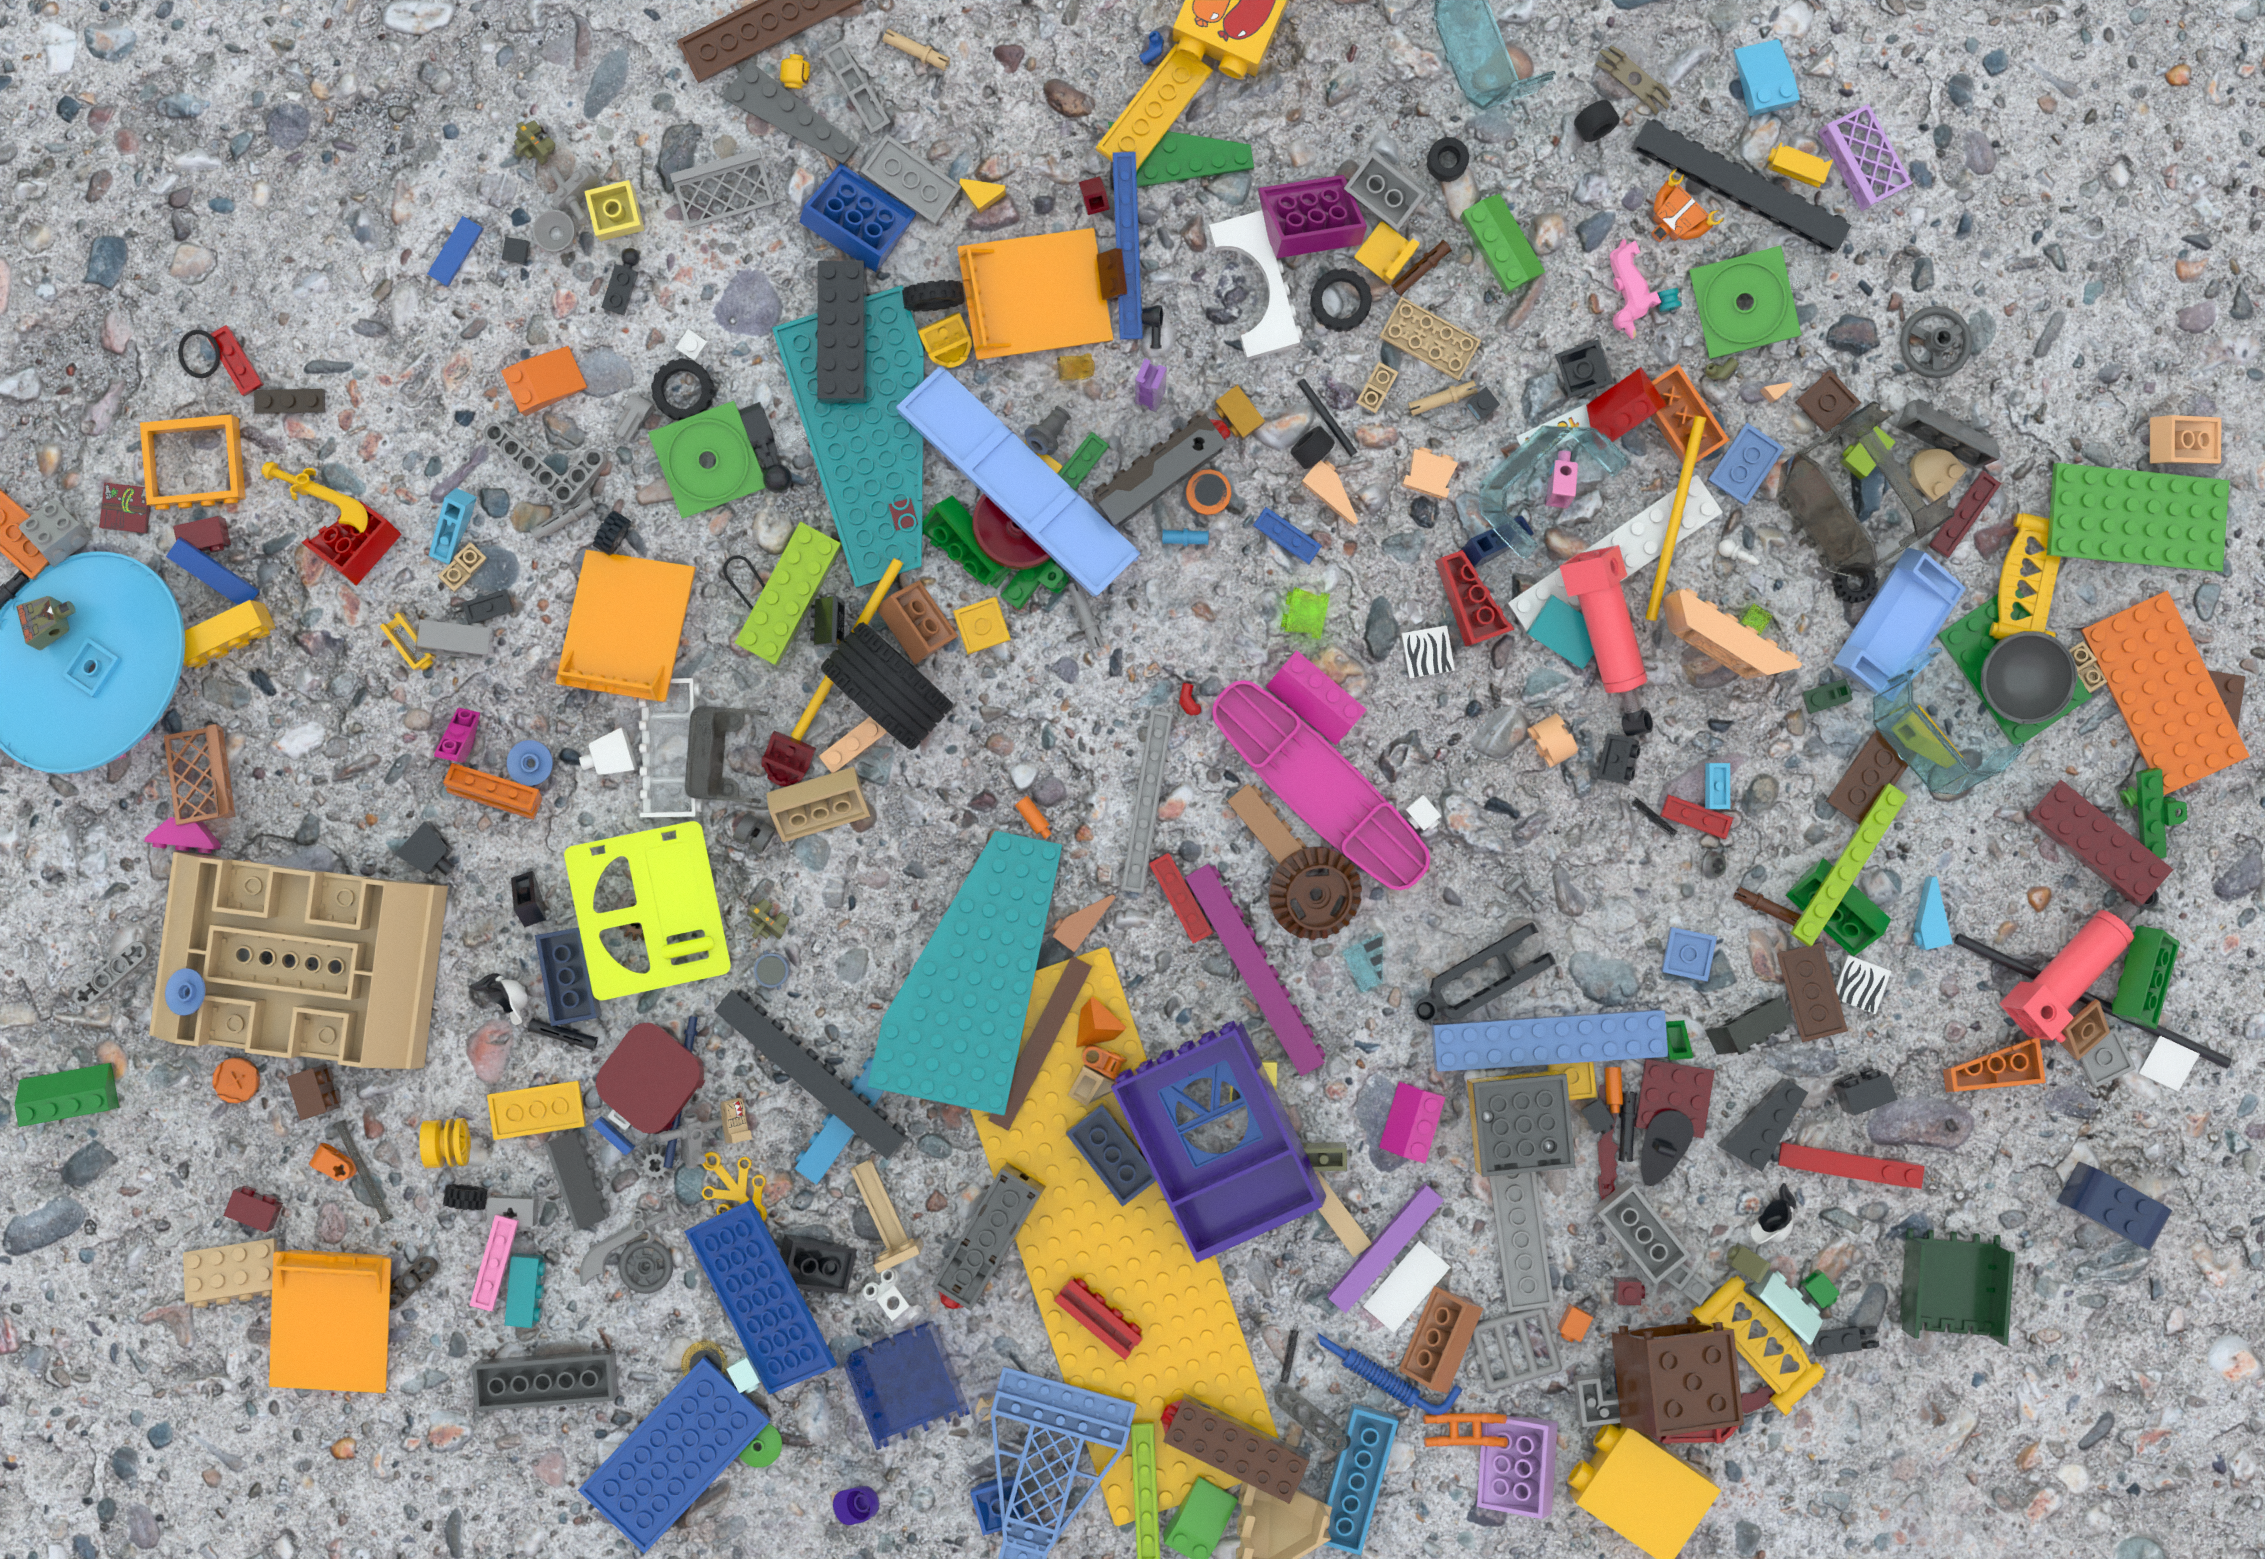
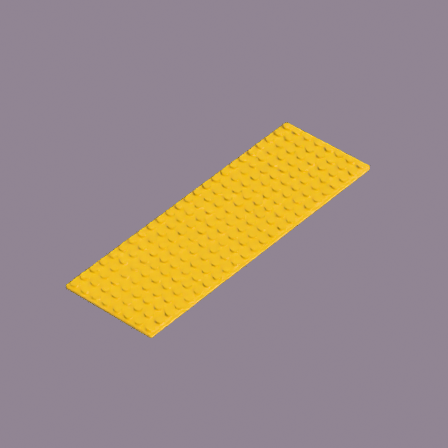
(1124, 1254)

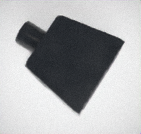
(427, 850)

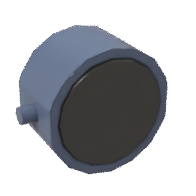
(772, 970)

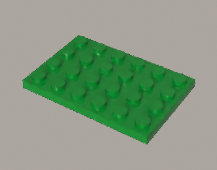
(1970, 644)

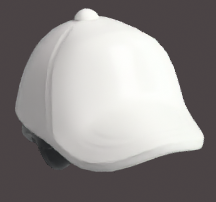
(506, 993)
(1776, 1220)

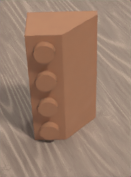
(1440, 1339)

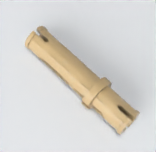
(925, 54)
(1436, 400)

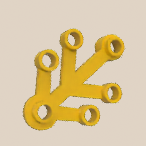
(736, 1191)

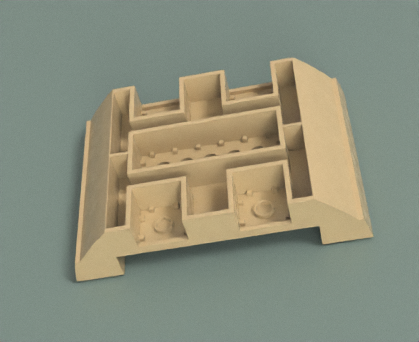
(375, 927)

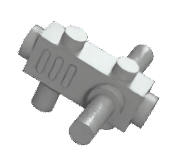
(571, 192)
(690, 1133)

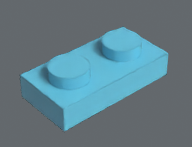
(1717, 785)

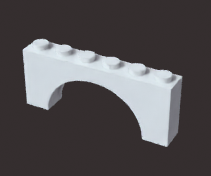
(1277, 328)

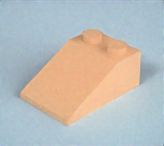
(2185, 440)

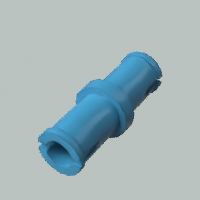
(1185, 537)

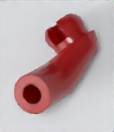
(1186, 701)

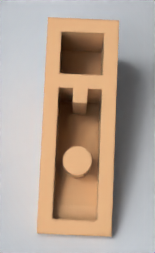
(1327, 487)

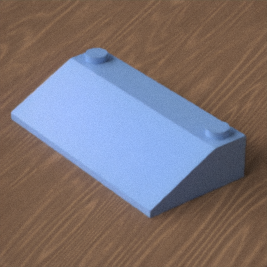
(1899, 619)

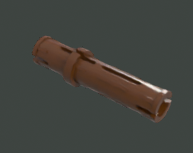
(1421, 268)
(1767, 906)

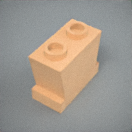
(1429, 473)

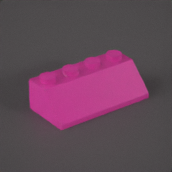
(1316, 697)

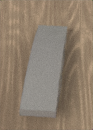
(856, 87)

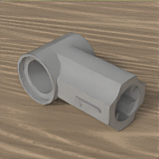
(635, 412)

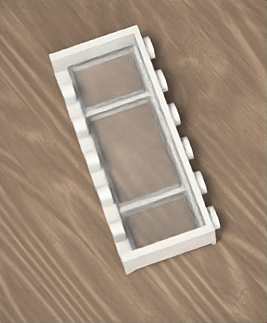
(665, 751)

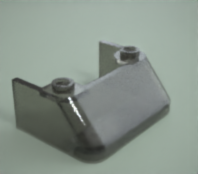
(706, 753)

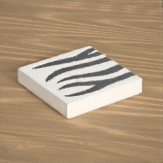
(1427, 652)
(1861, 984)

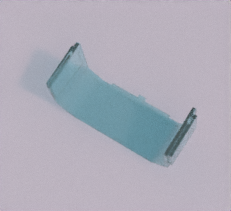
(1480, 55)
(1495, 486)
(1921, 742)

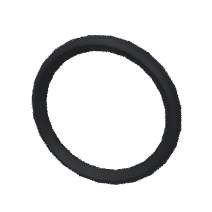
(217, 353)

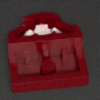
(786, 759)

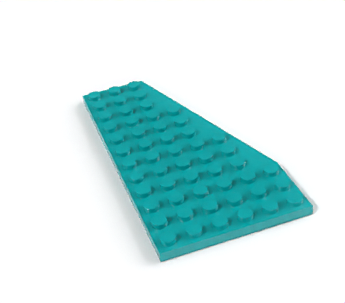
(866, 449)

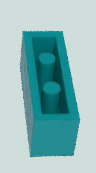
(524, 1290)

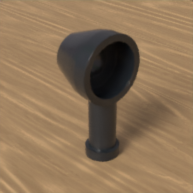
(1153, 317)

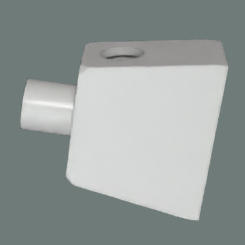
(610, 754)

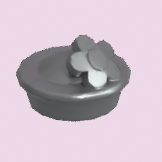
(1713, 865)

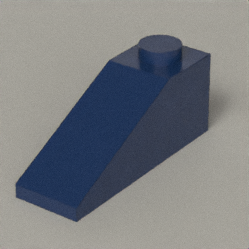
(1489, 545)

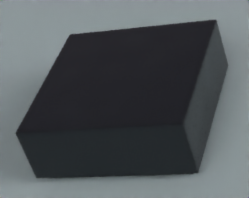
(515, 250)

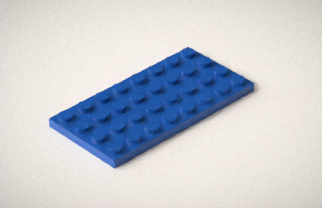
(760, 1297)
(674, 1455)

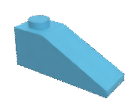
(451, 525)
(1931, 920)

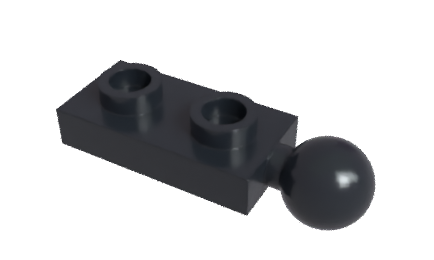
(622, 283)

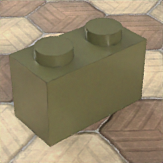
(1327, 1155)

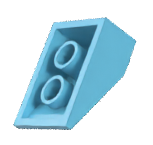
(1766, 78)

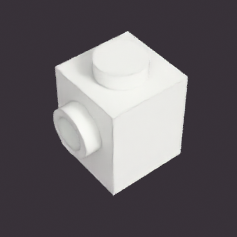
(1422, 814)

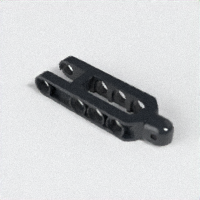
(1434, 1004)

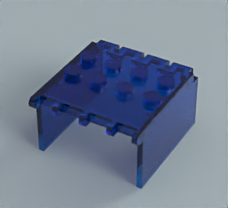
(904, 1383)

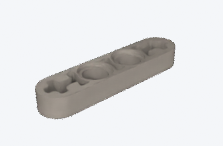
(110, 971)

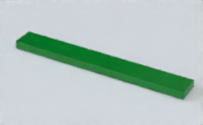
(1074, 472)

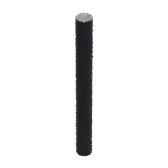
(1326, 416)

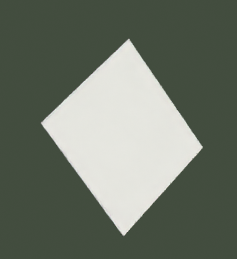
(2169, 1063)

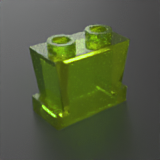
(1305, 613)

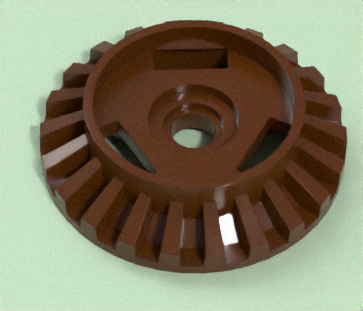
(1291, 882)

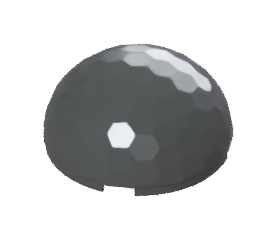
(2029, 677)

